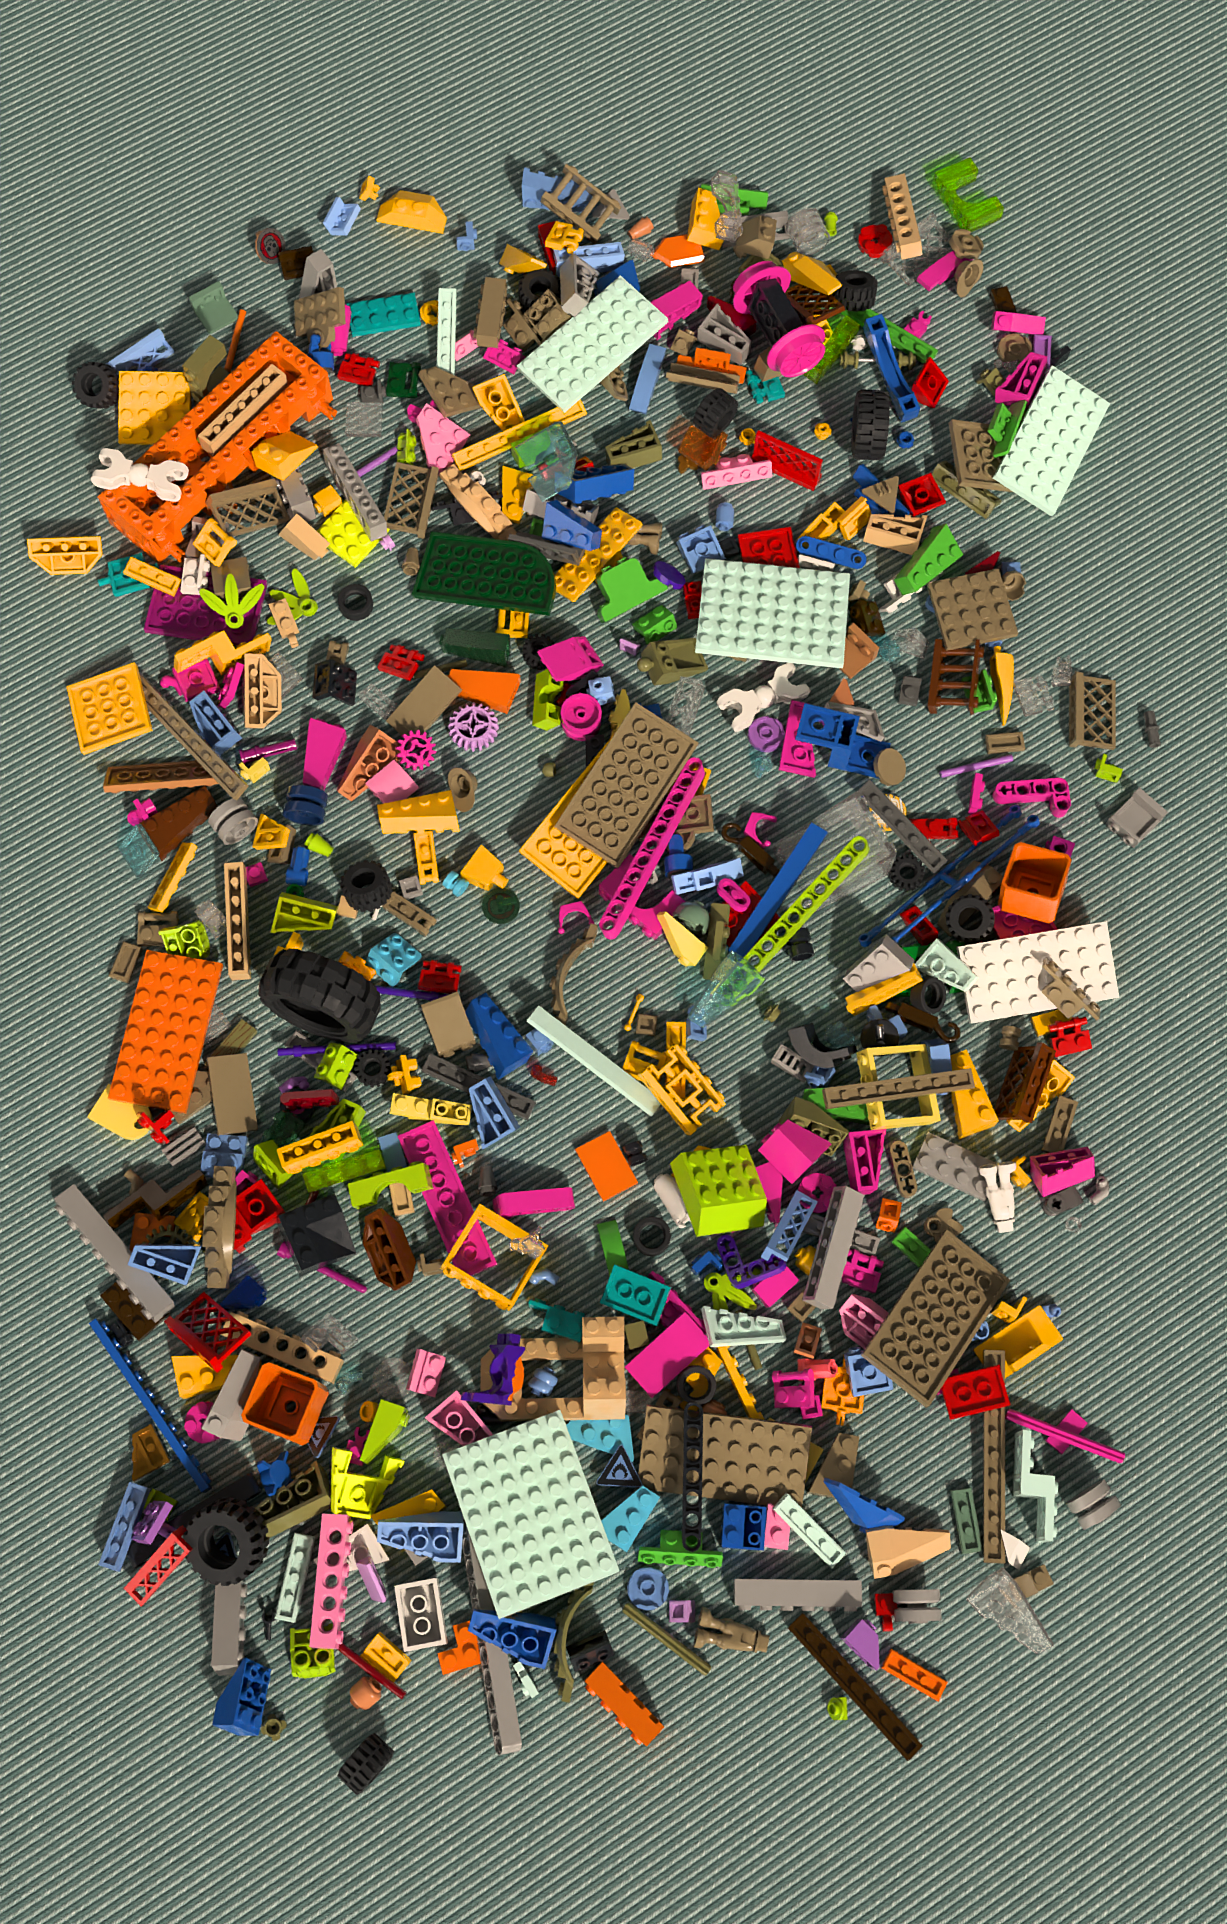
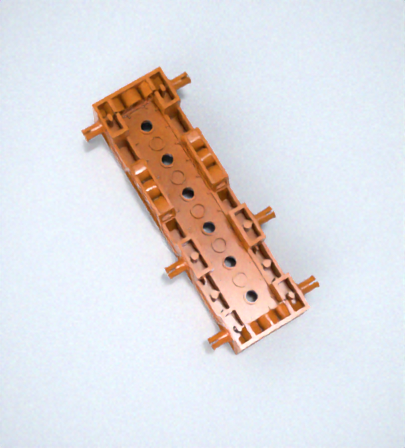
(159, 530)

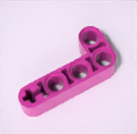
(1031, 795)
(533, 1202)

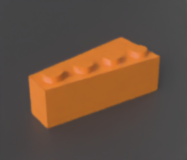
(624, 1704)

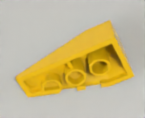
(520, 261)
(1056, 1084)

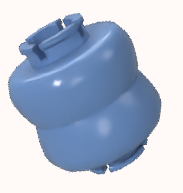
(543, 1382)

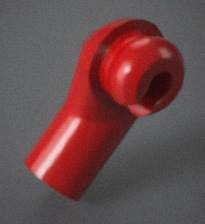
(561, 700)

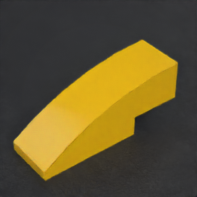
(824, 524)

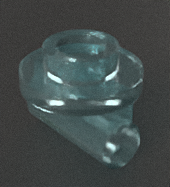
(762, 764)

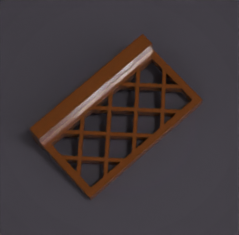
(807, 315)
(1031, 1085)

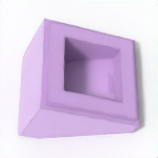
(629, 646)
(681, 1611)

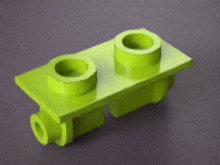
(406, 442)

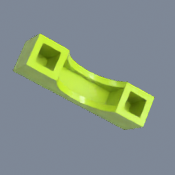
(366, 1191)

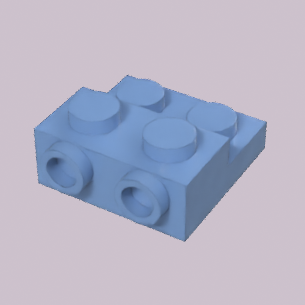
(698, 547)
(223, 1151)
(864, 1376)

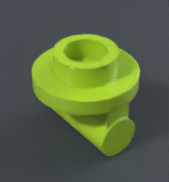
(838, 1708)

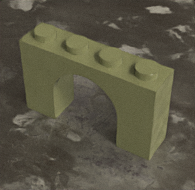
(200, 366)

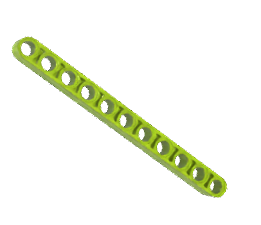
(809, 894)

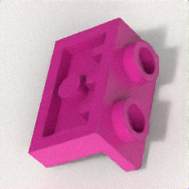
(504, 356)

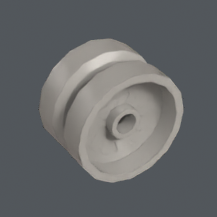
(233, 821)
(1092, 1502)
(917, 1608)

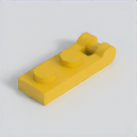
(426, 857)

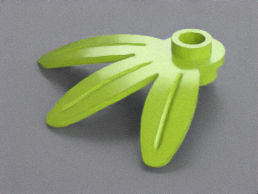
(232, 598)
(299, 604)
(725, 1289)

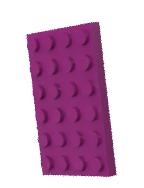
(193, 619)

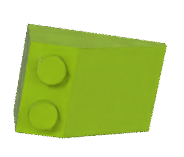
(386, 1426)

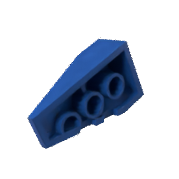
(862, 1510)
(519, 1634)

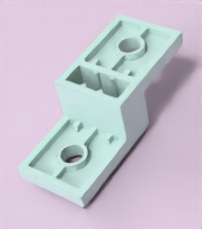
(1034, 1486)

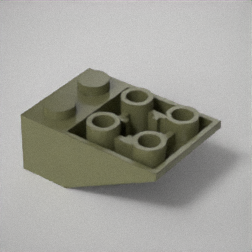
(816, 1121)

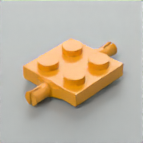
(838, 1396)

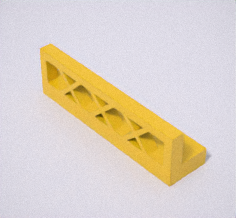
(862, 1000)

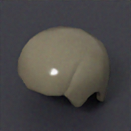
(1013, 584)

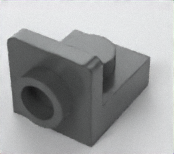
(373, 394)
(909, 690)

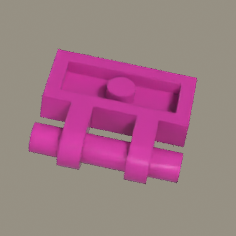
(862, 1277)

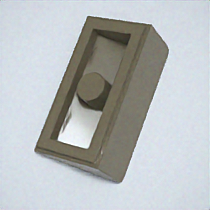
(284, 854)

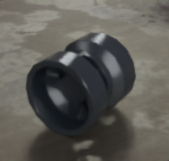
(635, 1153)

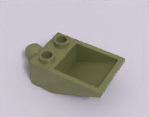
(670, 660)

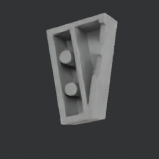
(317, 275)
(722, 335)

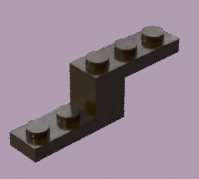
(155, 1199)

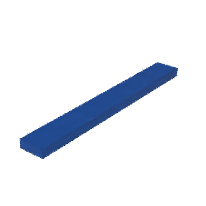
(779, 890)

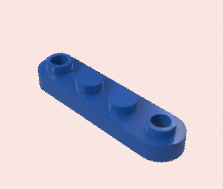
(831, 552)

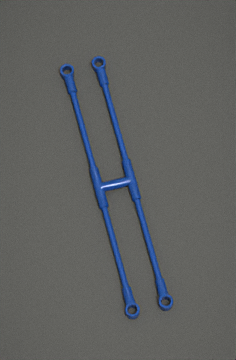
(1014, 812)

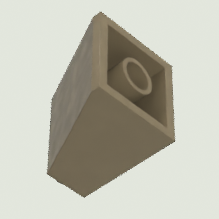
(448, 1025)

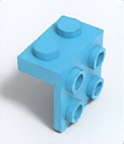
(392, 958)

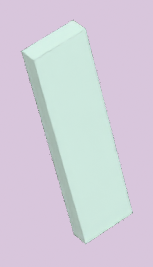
(809, 1531)
(295, 1577)

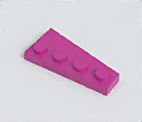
(796, 755)

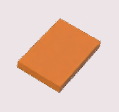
(606, 1166)

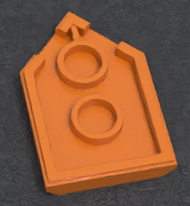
(678, 252)

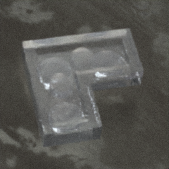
(329, 1330)

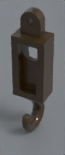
(751, 850)
(922, 1020)

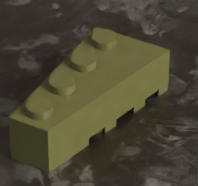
(297, 1501)

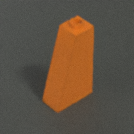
(487, 688)

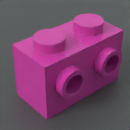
(775, 1287)

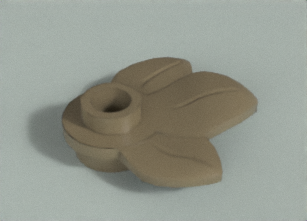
(943, 1222)

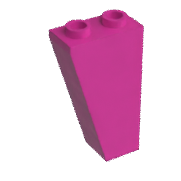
(322, 752)

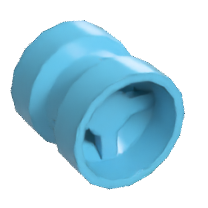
(455, 883)

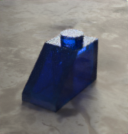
(245, 1295)

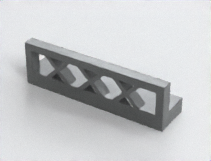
(550, 549)

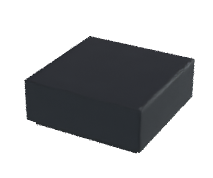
(729, 547)

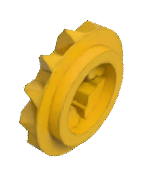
(425, 312)

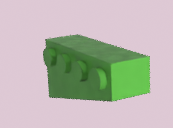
(932, 557)
(854, 1113)

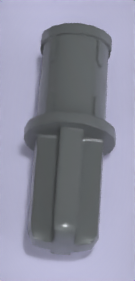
(1152, 729)

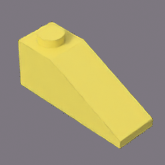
(682, 942)

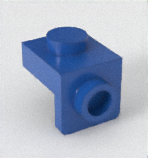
(701, 1262)

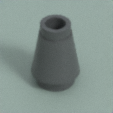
(477, 1062)
(487, 1184)

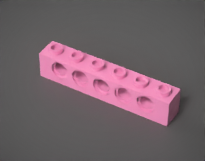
(329, 1525)

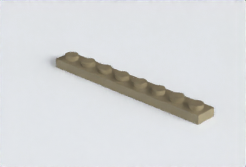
(898, 1088)

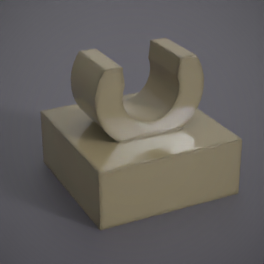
(857, 592)

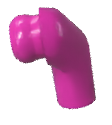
(167, 681)

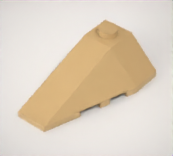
(898, 1549)

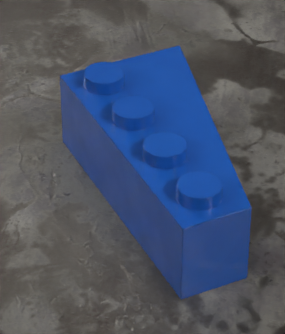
(497, 1036)

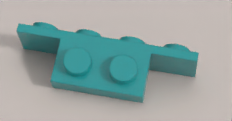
(560, 1321)

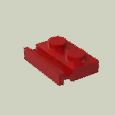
(978, 828)

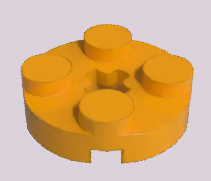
(357, 964)

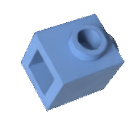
(538, 1041)

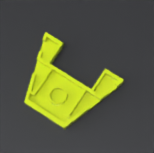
(358, 1493)

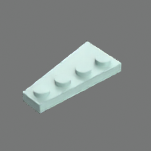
(739, 1329)

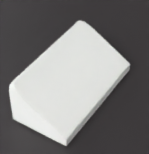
(815, 564)

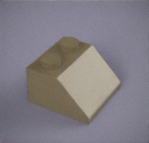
(757, 236)

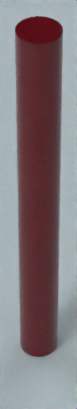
(372, 1671)

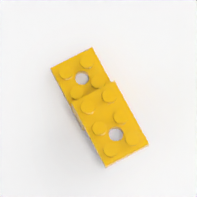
(221, 651)

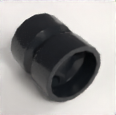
(799, 944)

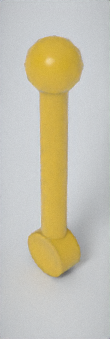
(639, 998)

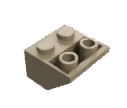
(547, 315)

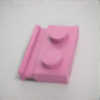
(426, 1373)

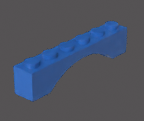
(899, 391)

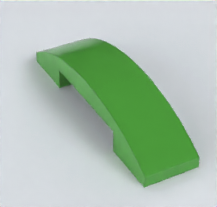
(612, 1245)

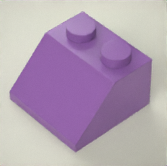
(863, 1642)

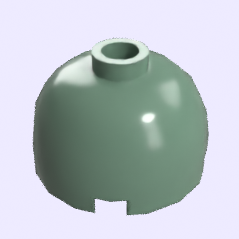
(693, 917)

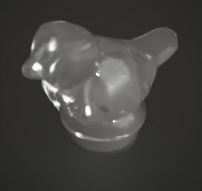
(528, 1244)

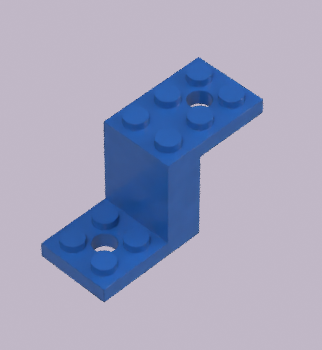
(841, 737)

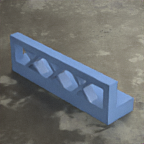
(782, 1225)
(123, 1526)

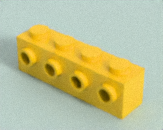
(320, 1147)

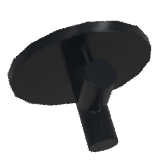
(879, 1034)

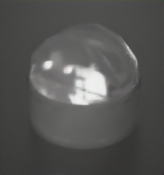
(1076, 1221)

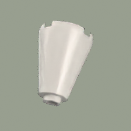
(670, 1195)

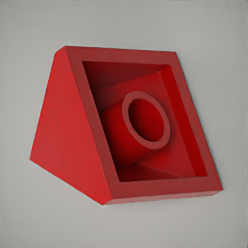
(921, 494)

